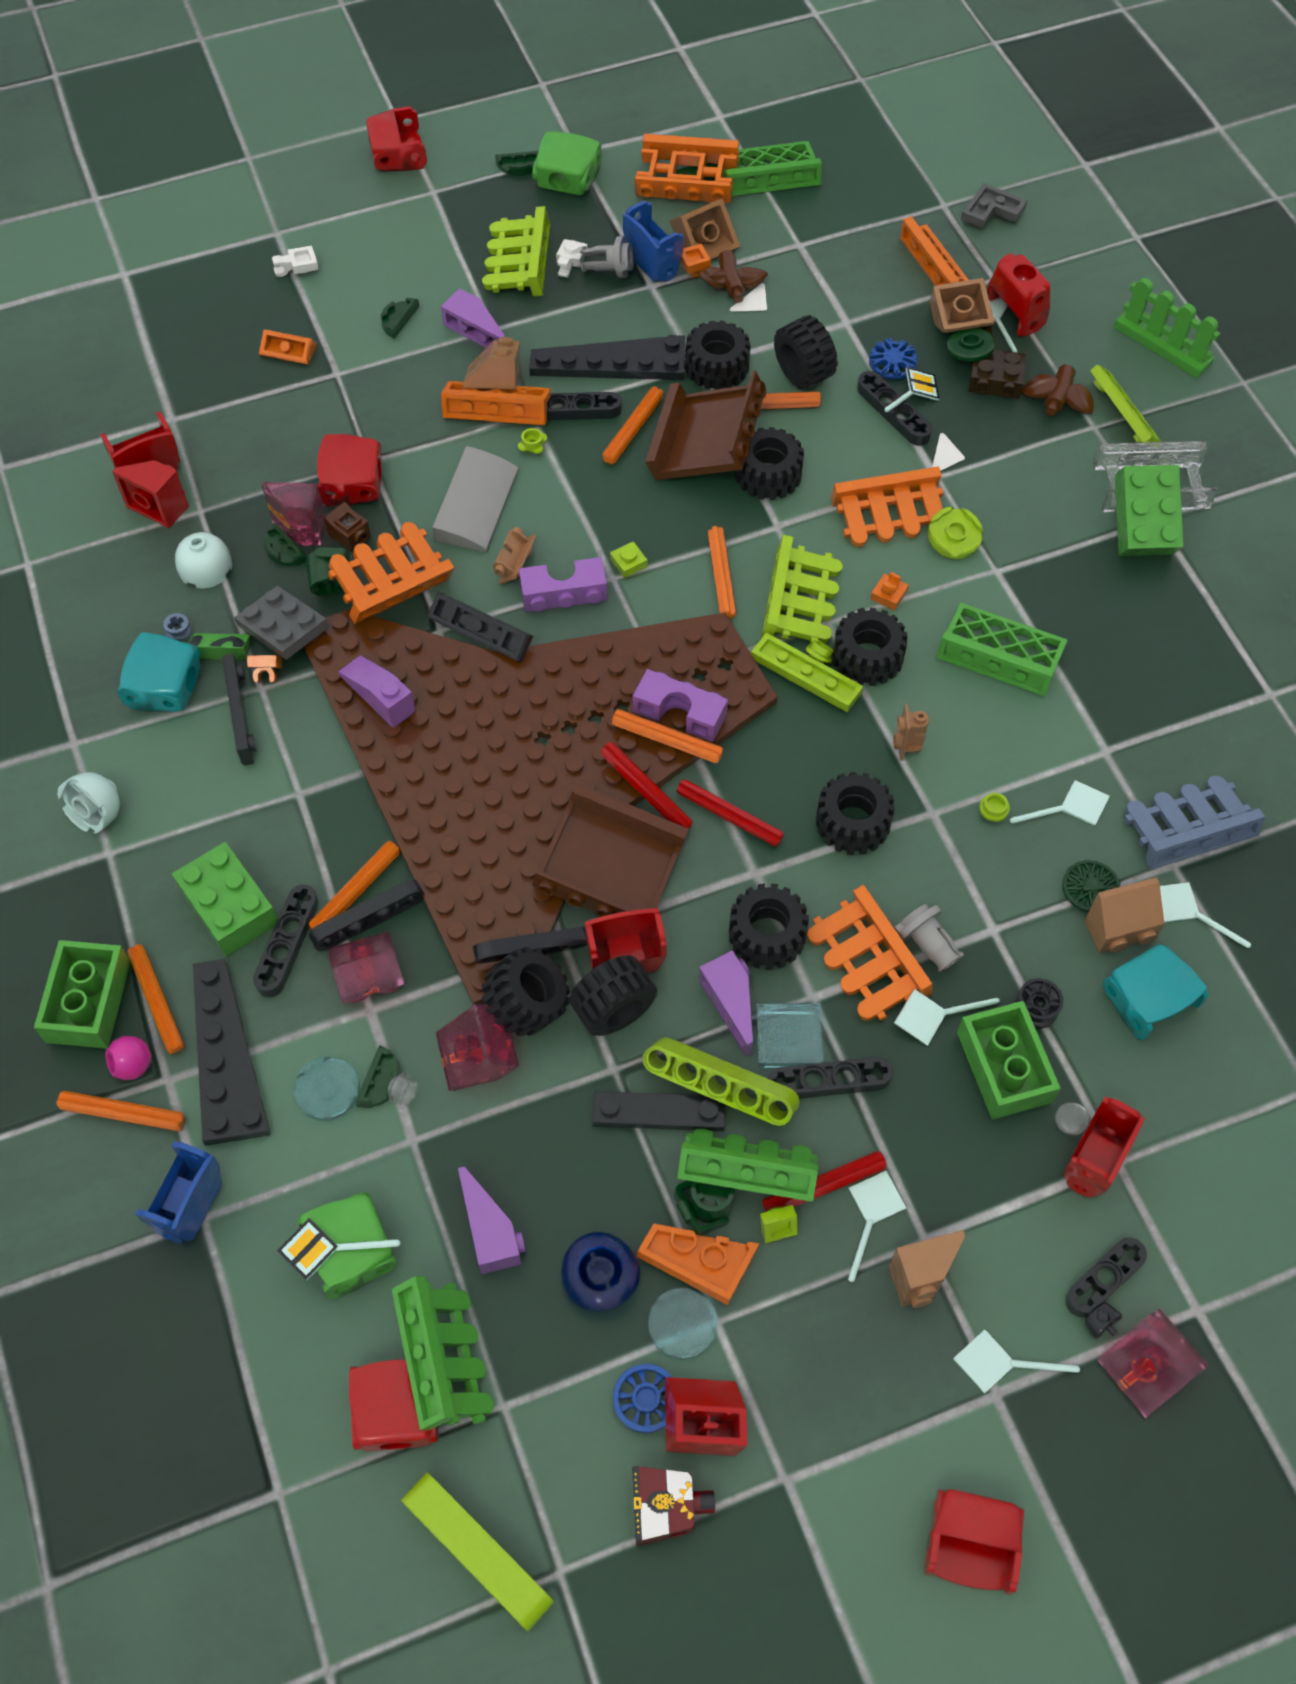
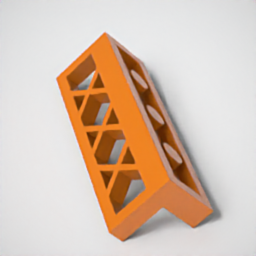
(930, 253)
(516, 405)

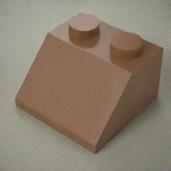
(707, 226)
(961, 305)
(496, 366)
(1126, 916)
(922, 1267)

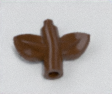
(731, 278)
(1059, 391)

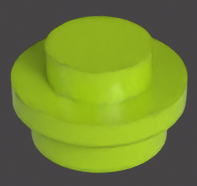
(820, 651)
(994, 807)

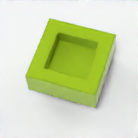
(628, 559)
(778, 1223)

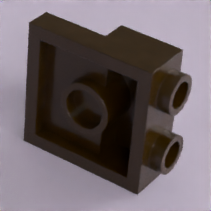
(998, 374)

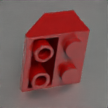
(704, 1417)

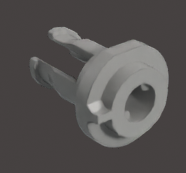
(619, 257)
(929, 936)

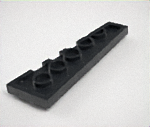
(629, 359)
(226, 1074)

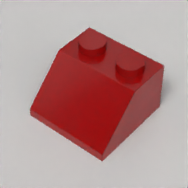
(152, 491)

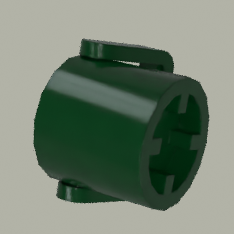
(317, 570)
(707, 1203)

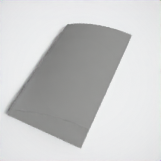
(474, 500)

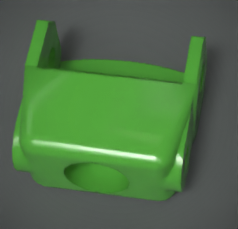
(567, 162)
(351, 1222)

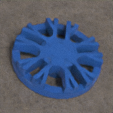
(892, 358)
(644, 1398)

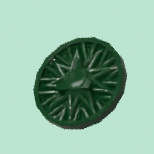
(971, 344)
(1085, 881)

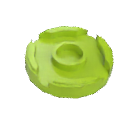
(955, 533)

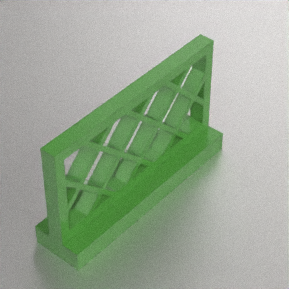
(780, 173)
(998, 661)

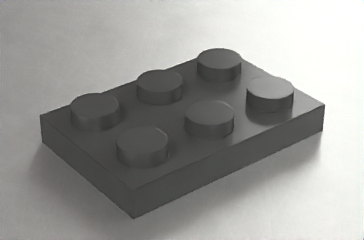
(281, 622)

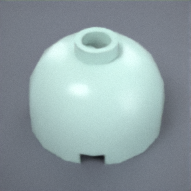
(203, 560)
(90, 801)

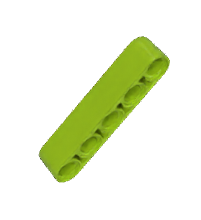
(736, 1078)
(477, 1551)

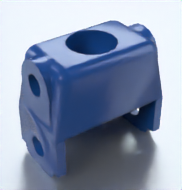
(652, 248)
(184, 1195)

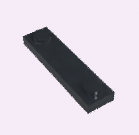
(480, 626)
(244, 742)
(657, 1111)

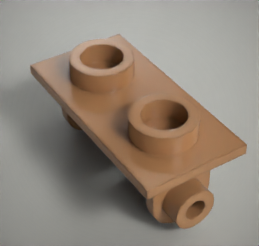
(507, 563)
(911, 731)

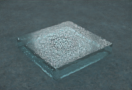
(789, 1035)

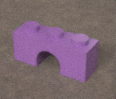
(544, 592)
(661, 693)

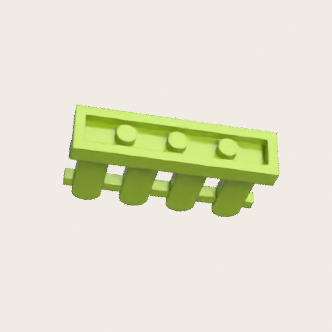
(534, 260)
(802, 582)

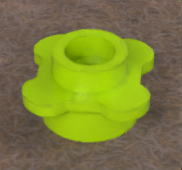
(532, 441)

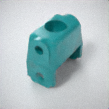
(159, 674)
(1153, 989)

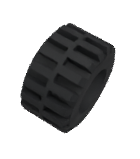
(805, 352)
(717, 355)
(776, 478)
(872, 628)
(859, 793)
(773, 904)
(613, 995)
(510, 1002)

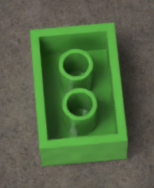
(1149, 510)
(225, 899)
(82, 994)
(1008, 1060)

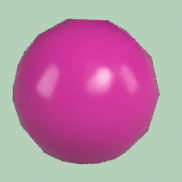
(128, 1058)

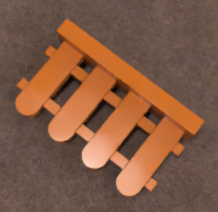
(886, 490)
(387, 593)
(868, 940)

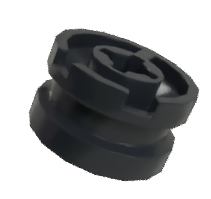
(1041, 991)

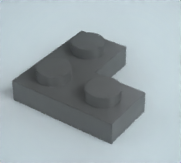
(992, 201)

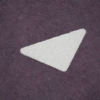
(753, 301)
(946, 453)

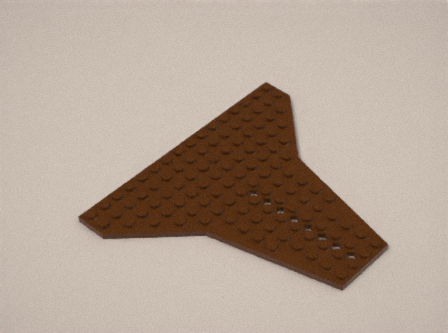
(464, 771)

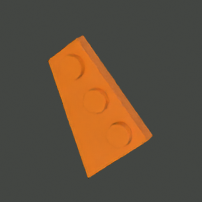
(698, 1260)

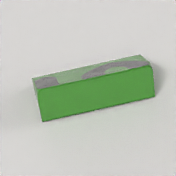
(216, 645)

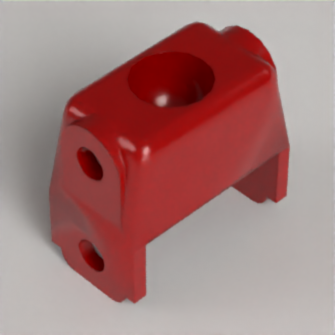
(394, 143)
(1022, 290)
(149, 446)
(349, 469)
(627, 933)
(1103, 1148)
(385, 1408)
(975, 1541)

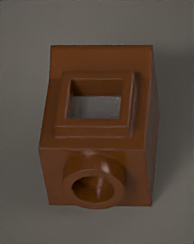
(347, 527)

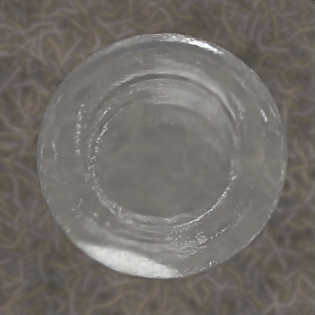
(402, 1089)
(1072, 1118)

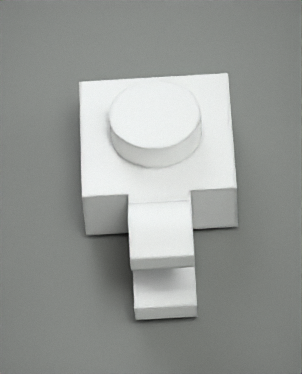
(569, 256)
(298, 259)

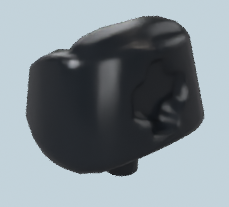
(1102, 1319)

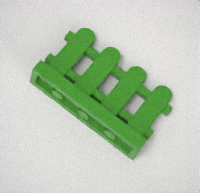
(1162, 339)
(749, 1166)
(425, 1355)

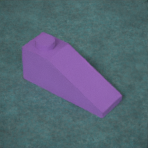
(470, 318)
(379, 689)
(728, 989)
(491, 1229)

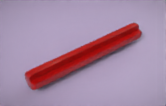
(644, 785)
(730, 812)
(834, 1179)

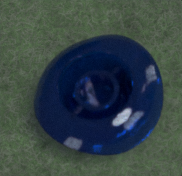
(599, 1271)

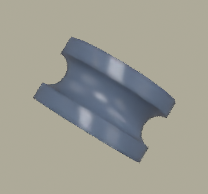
(174, 619)

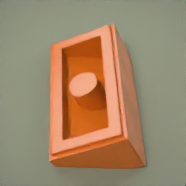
(287, 347)

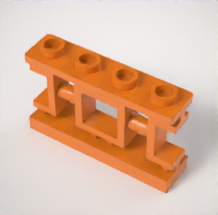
(687, 152)

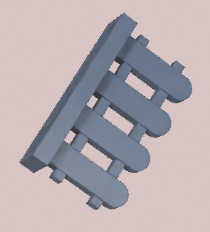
(1193, 838)

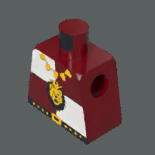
(666, 1504)

